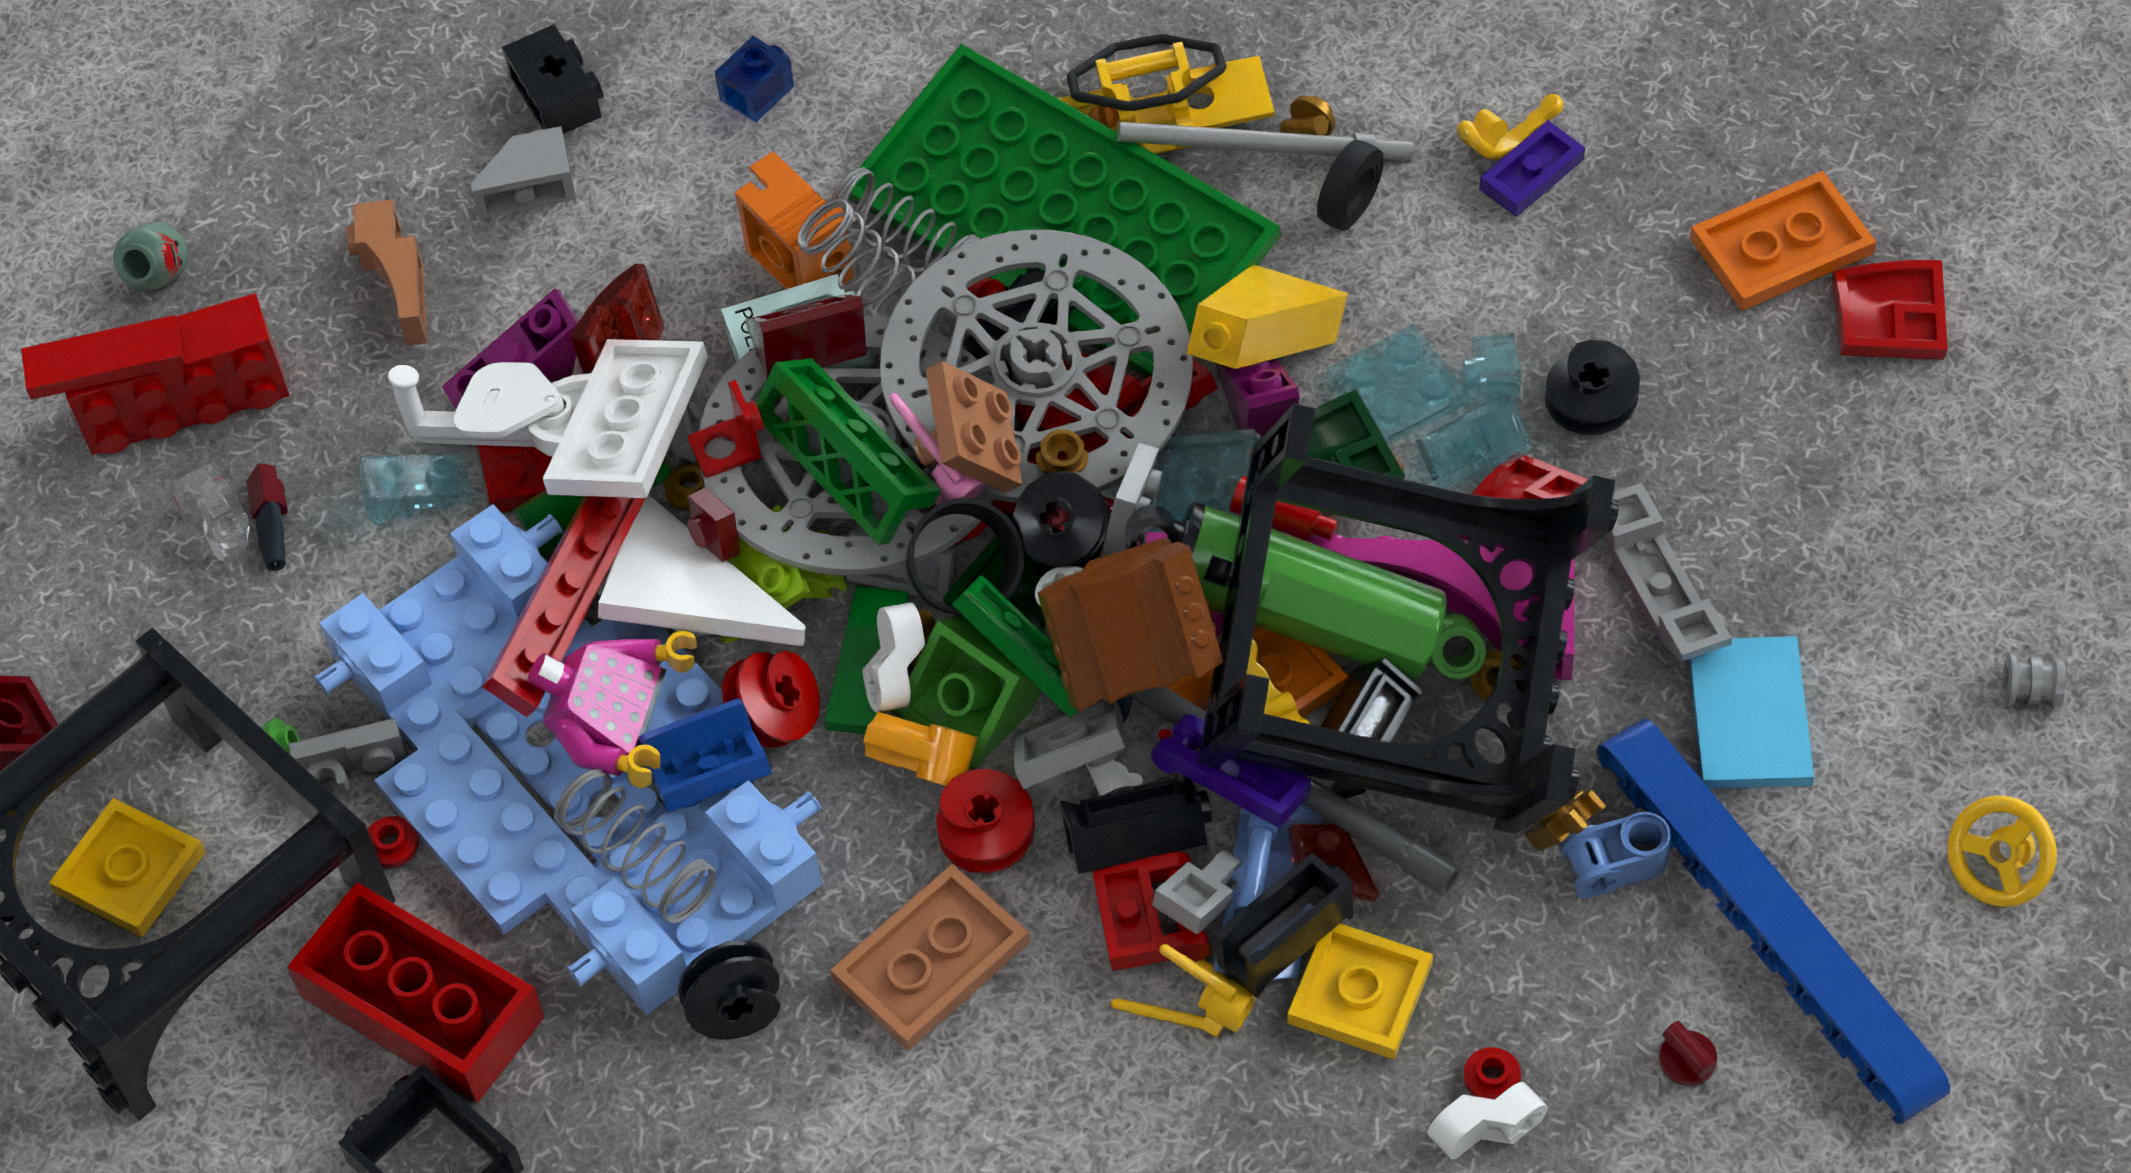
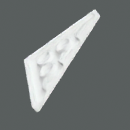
(677, 585)

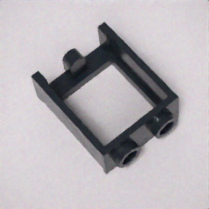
(404, 1107)

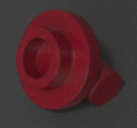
(1687, 1055)

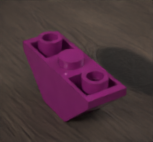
(535, 338)
(1258, 394)

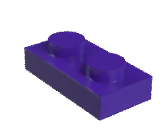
(1532, 168)

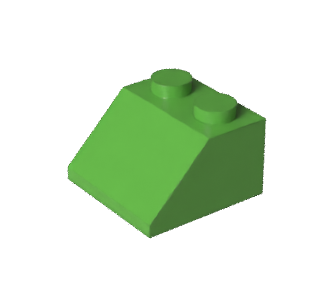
(968, 687)

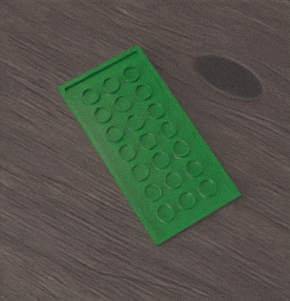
(1019, 159)

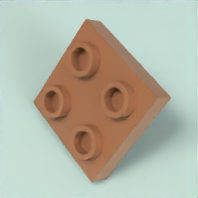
(972, 428)

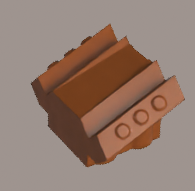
(1130, 623)

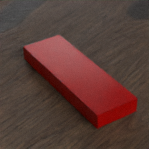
(102, 357)

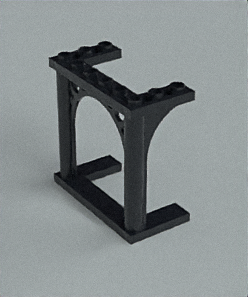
(1537, 531)
(125, 1021)

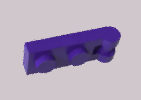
(1254, 787)

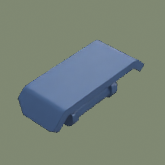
(1265, 860)

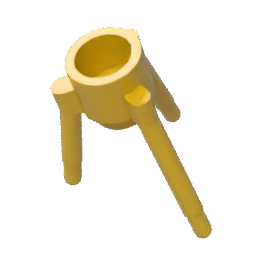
(1223, 999)

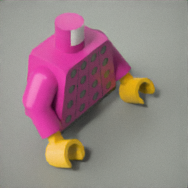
(606, 700)

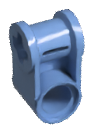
(1611, 854)

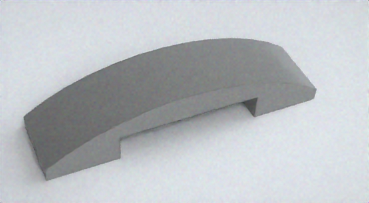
(1659, 581)

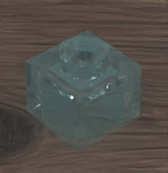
(1493, 367)

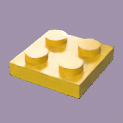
(127, 867)
(1360, 990)

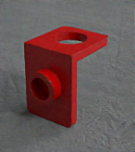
(740, 430)

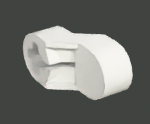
(900, 642)
(1480, 1118)

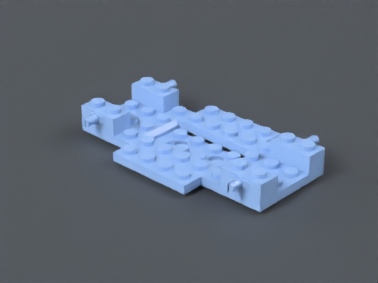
(427, 670)

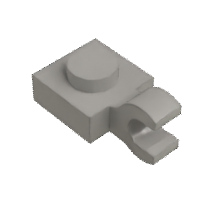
(1198, 895)

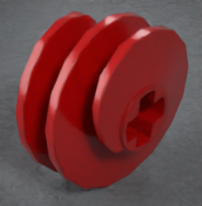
(777, 695)
(971, 841)

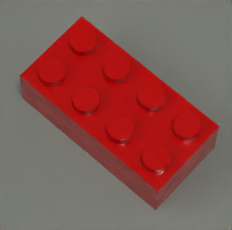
(226, 370)
(416, 992)

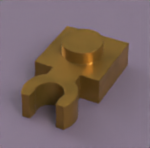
(1567, 819)

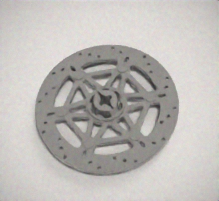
(1036, 347)
(799, 545)

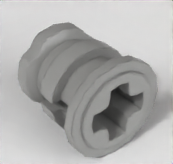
(2033, 681)

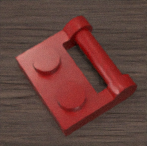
(1130, 919)

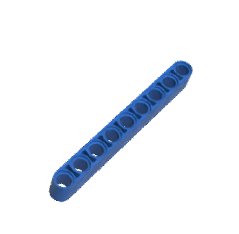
(1777, 920)

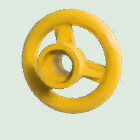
(2022, 847)

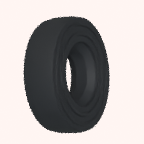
(1350, 184)

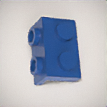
(705, 755)

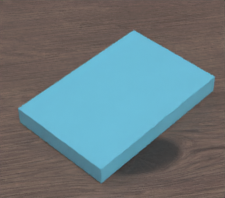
(1751, 715)

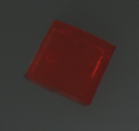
(619, 312)

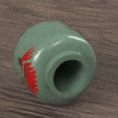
(150, 256)

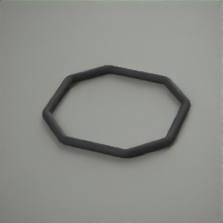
(1151, 102)

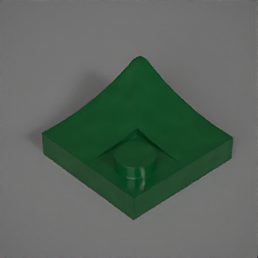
(1349, 436)

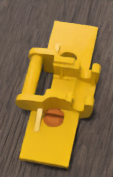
(1237, 94)

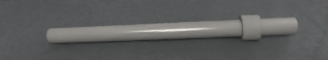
(1256, 140)

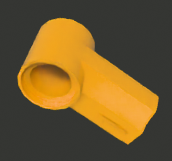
(930, 751)

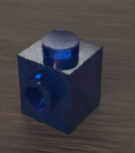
(754, 78)

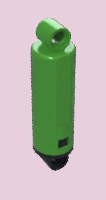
(1325, 596)

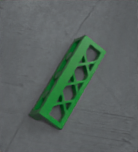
(847, 434)

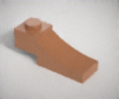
(394, 258)

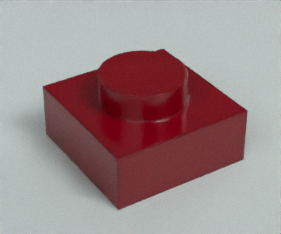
(713, 525)

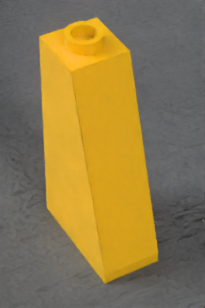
(1265, 318)

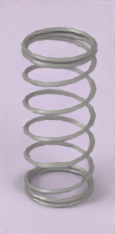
(865, 204)
(836, 239)
(689, 870)

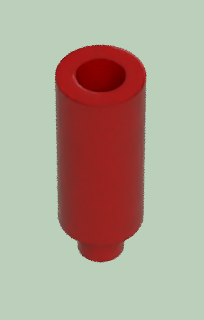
(1291, 519)

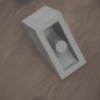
(525, 175)

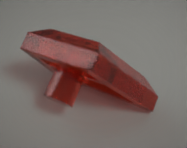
(1333, 848)

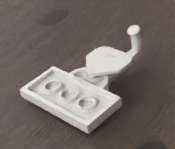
(599, 426)

